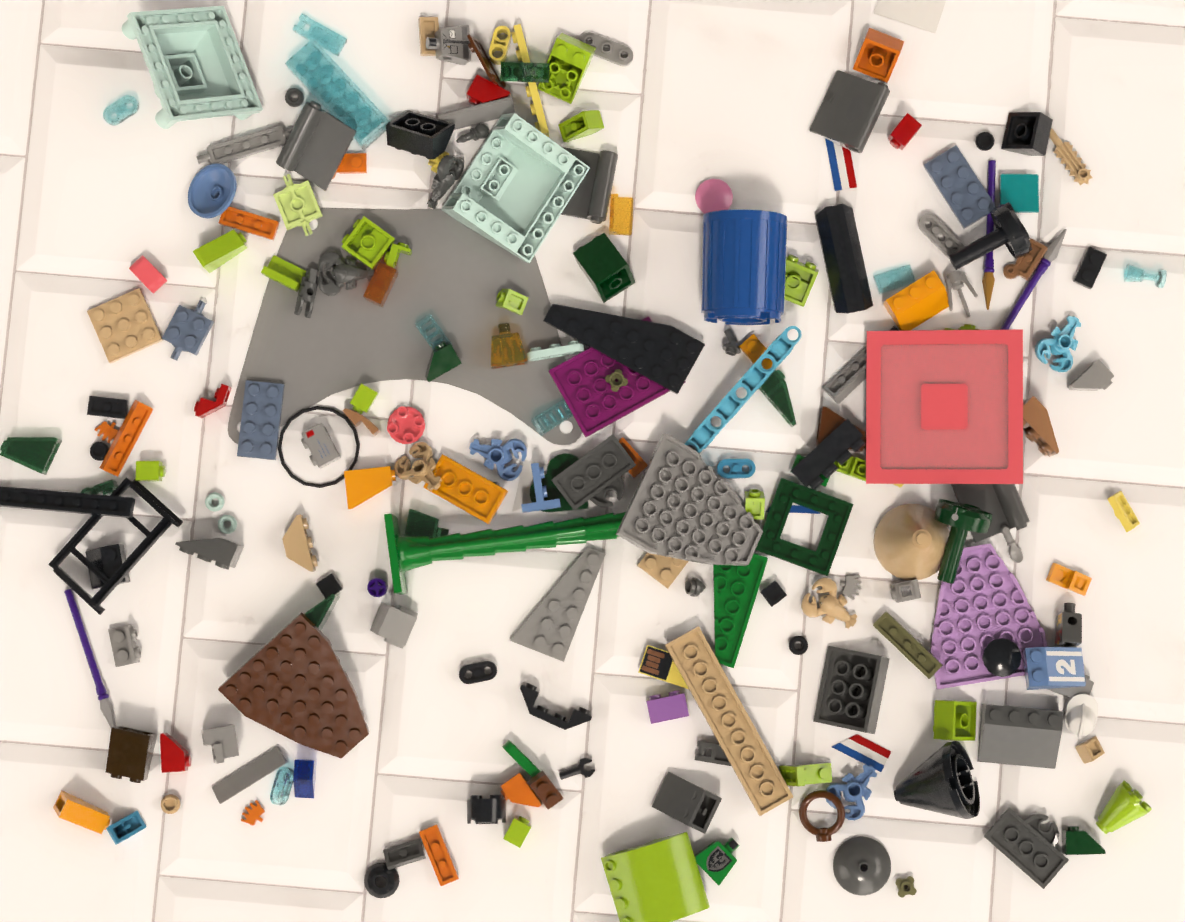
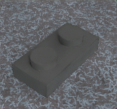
(404, 854)

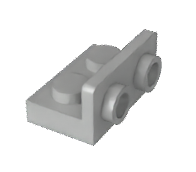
(124, 645)

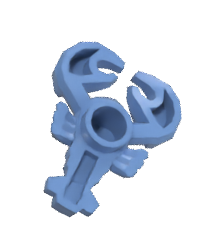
(501, 455)
(853, 792)

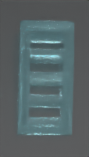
(422, 322)
(540, 427)

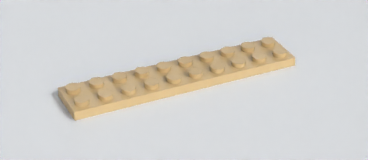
(729, 721)

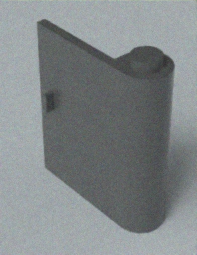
(850, 110)
(316, 145)
(594, 192)
(997, 499)

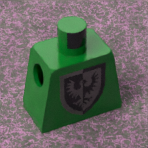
(717, 859)

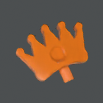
(107, 430)
(254, 813)

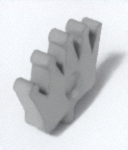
(849, 586)

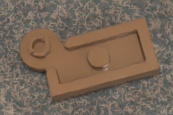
(1027, 264)

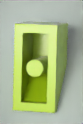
(581, 125)

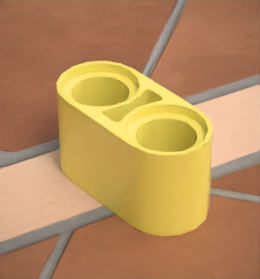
(500, 45)

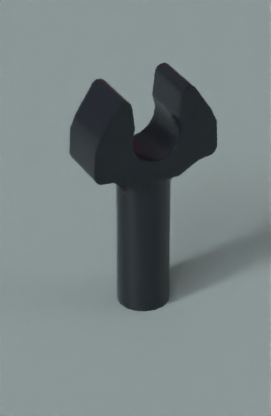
(577, 770)

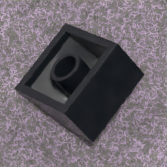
(1027, 133)
(107, 560)

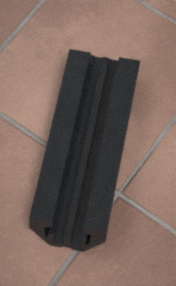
(843, 259)

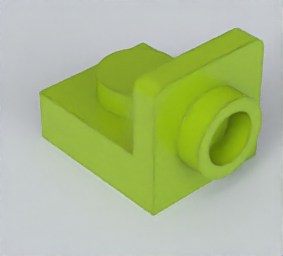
(511, 301)
(755, 503)

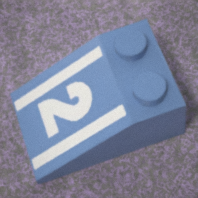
(1053, 667)

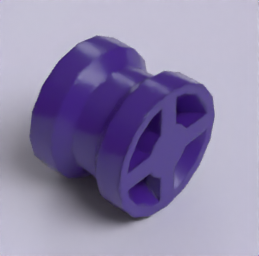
(374, 584)

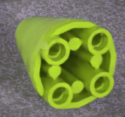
(1122, 809)

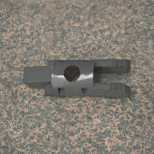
(308, 284)

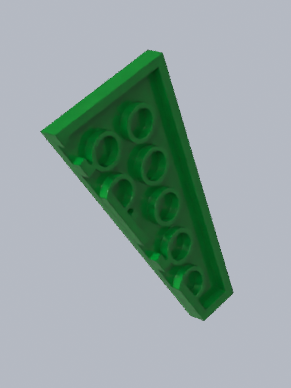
(733, 602)

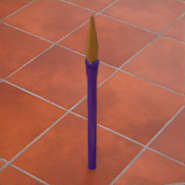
(988, 279)

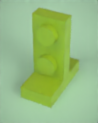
(806, 774)

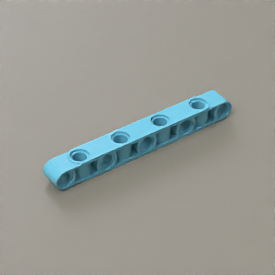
(751, 381)

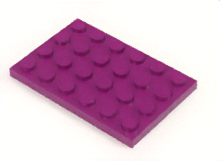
(590, 396)

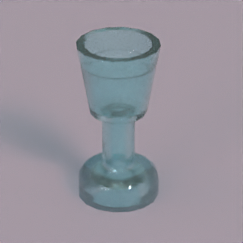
(1137, 274)

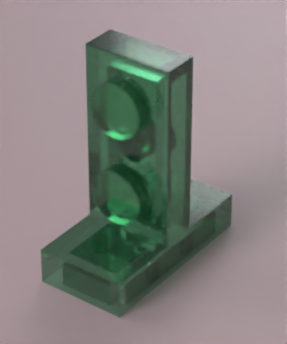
(525, 72)

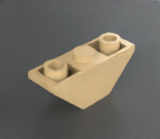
(299, 545)

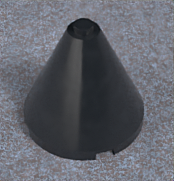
(942, 784)

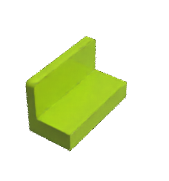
(284, 273)

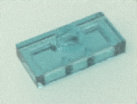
(894, 279)

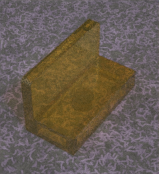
(621, 215)

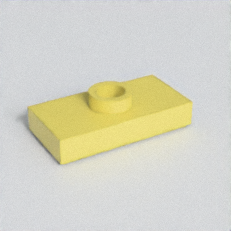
(1123, 511)

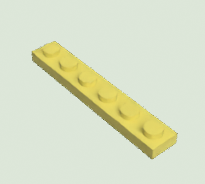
(531, 89)

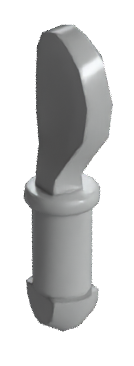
(1015, 552)

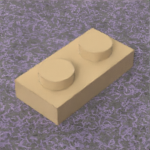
(427, 28)

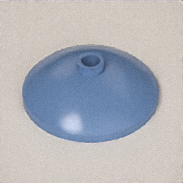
(212, 191)

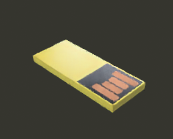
(660, 665)

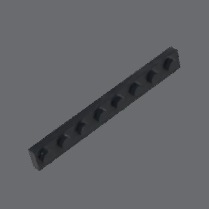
(67, 502)

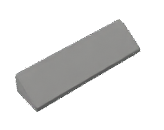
(479, 113)
(848, 377)
(249, 775)

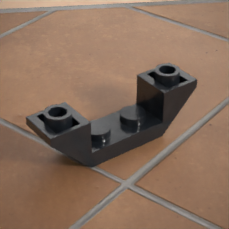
(530, 695)

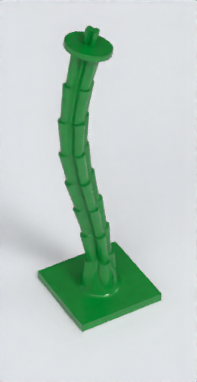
(418, 551)

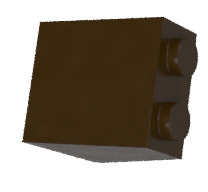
(130, 753)

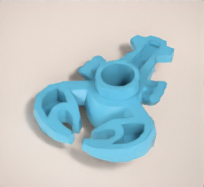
(1059, 345)

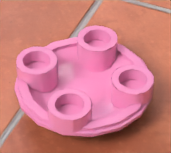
(713, 196)

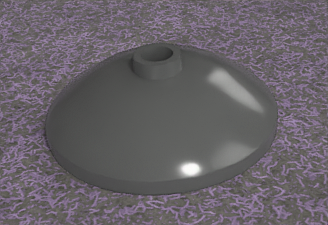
(850, 858)

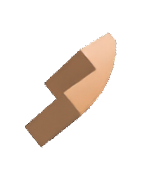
(357, 419)

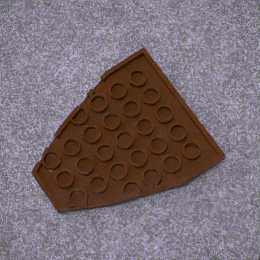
(300, 691)

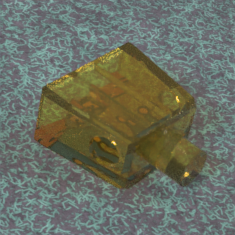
(507, 348)

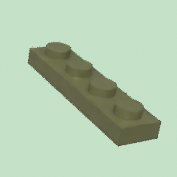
(907, 645)

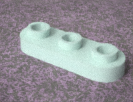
(554, 351)

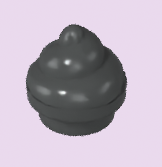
(694, 587)

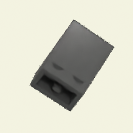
(216, 549)
(686, 802)

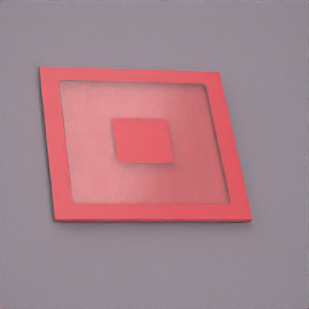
(944, 407)

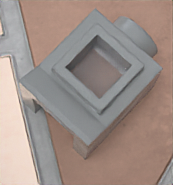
(905, 591)

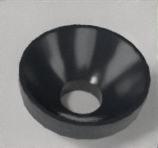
(391, 877)

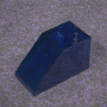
(304, 778)

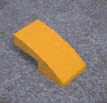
(1068, 579)

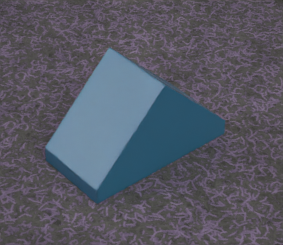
(126, 827)

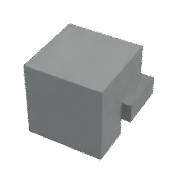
(394, 624)
(222, 741)

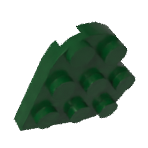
(555, 467)

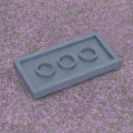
(959, 187)
(260, 420)

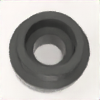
(291, 92)

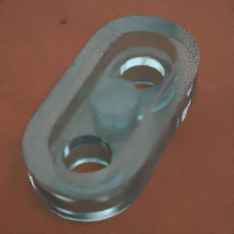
(120, 108)
(282, 786)

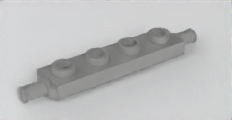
(245, 146)

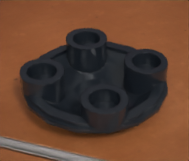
(1002, 657)

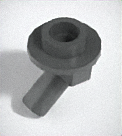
(731, 348)

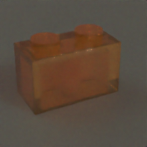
(380, 284)

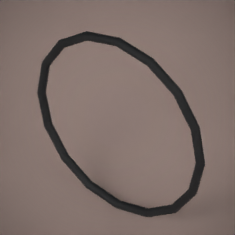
(294, 417)

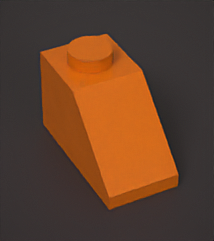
(519, 791)

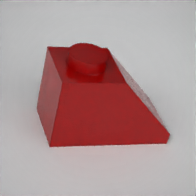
(485, 91)
(904, 132)
(173, 755)

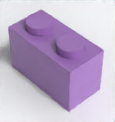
(668, 707)

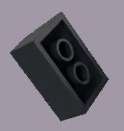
(419, 134)

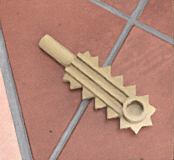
(1068, 157)

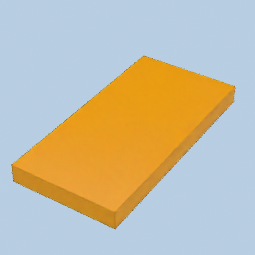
(467, 489)

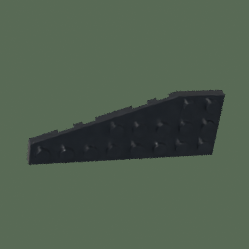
(643, 346)

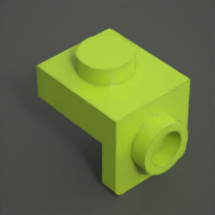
(392, 257)

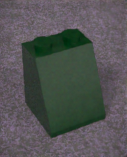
(604, 267)

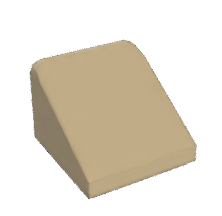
(1090, 750)

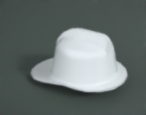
(1081, 714)

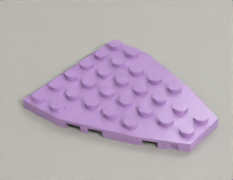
(975, 611)

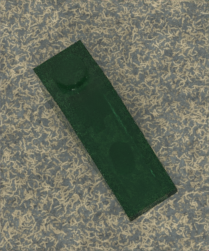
(777, 394)

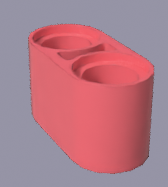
(148, 274)

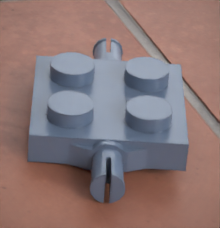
(188, 330)

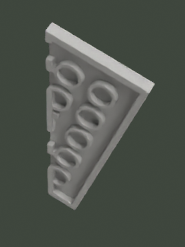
(557, 617)

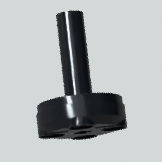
(1008, 232)

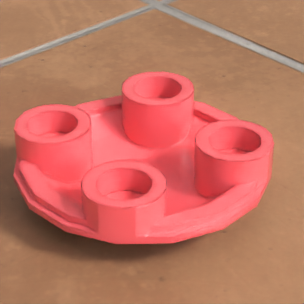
(406, 425)

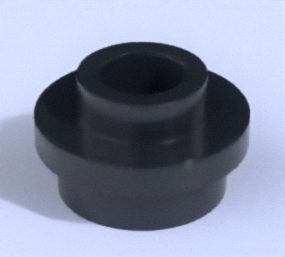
(802, 640)

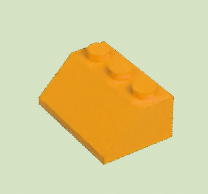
(917, 302)

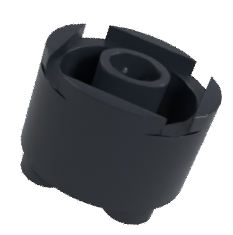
(486, 810)

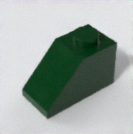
(441, 361)
(1079, 842)

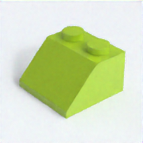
(955, 720)

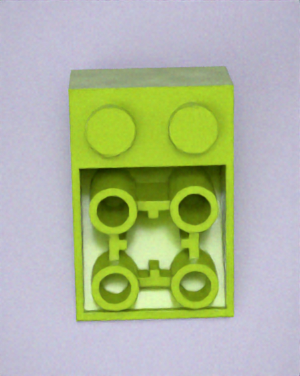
(567, 67)

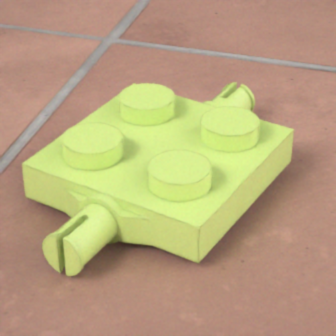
(297, 205)

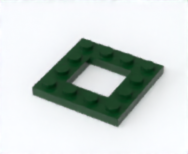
(838, 515)

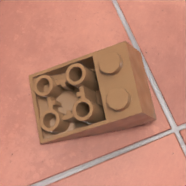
(1039, 427)

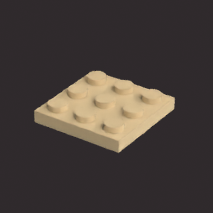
(124, 325)

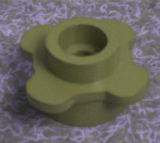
(621, 380)
(905, 881)

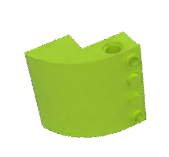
(656, 881)

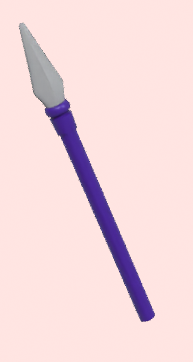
(1050, 255)
(105, 704)

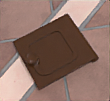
(476, 46)

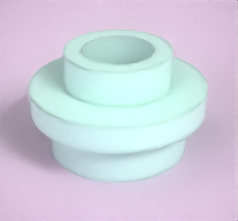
(208, 501)
(221, 522)

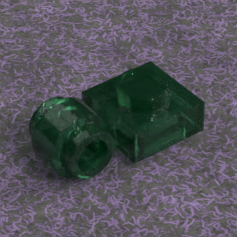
(104, 488)

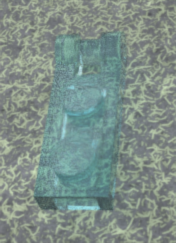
(324, 36)

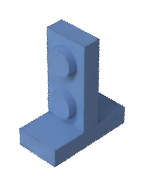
(540, 492)

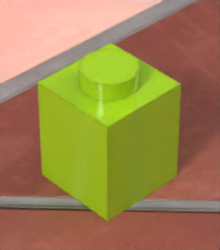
(363, 399)
(150, 471)
(518, 831)

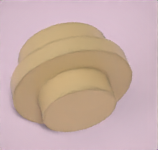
(170, 804)

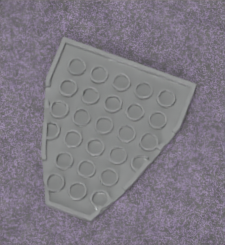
(688, 511)

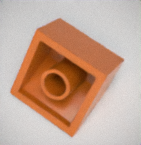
(878, 55)

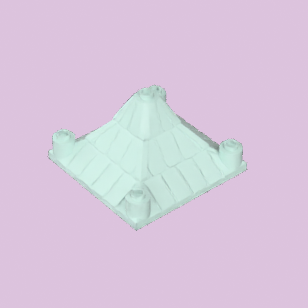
(193, 64)

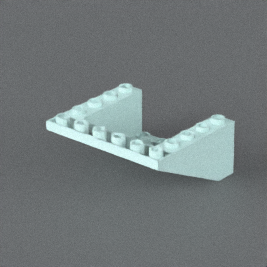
(516, 187)

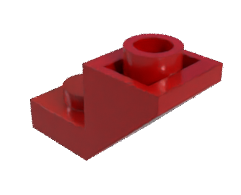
(206, 407)

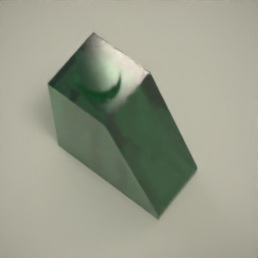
(31, 452)

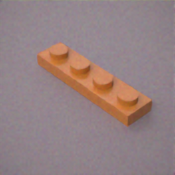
(126, 438)

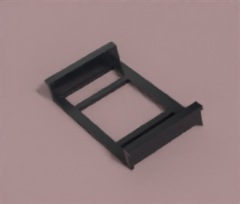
(151, 538)

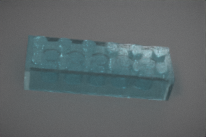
(337, 93)

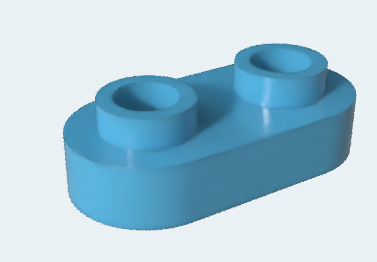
(736, 468)

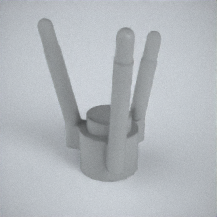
(955, 280)

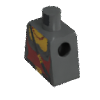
(1068, 627)

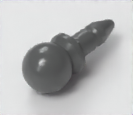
(479, 132)

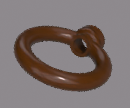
(822, 834)

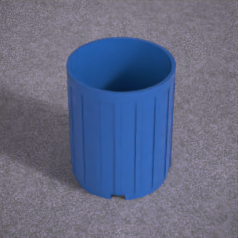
(743, 266)

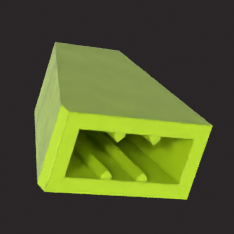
(220, 250)

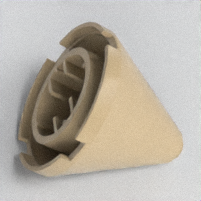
(910, 542)

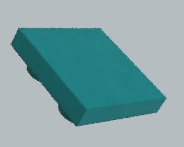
(1020, 192)

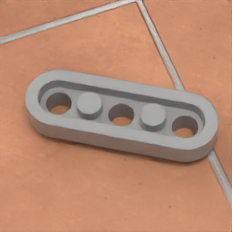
(613, 54)
(937, 229)

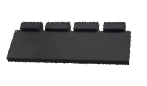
(831, 449)

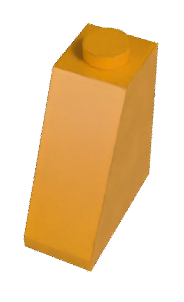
(367, 483)
(81, 812)

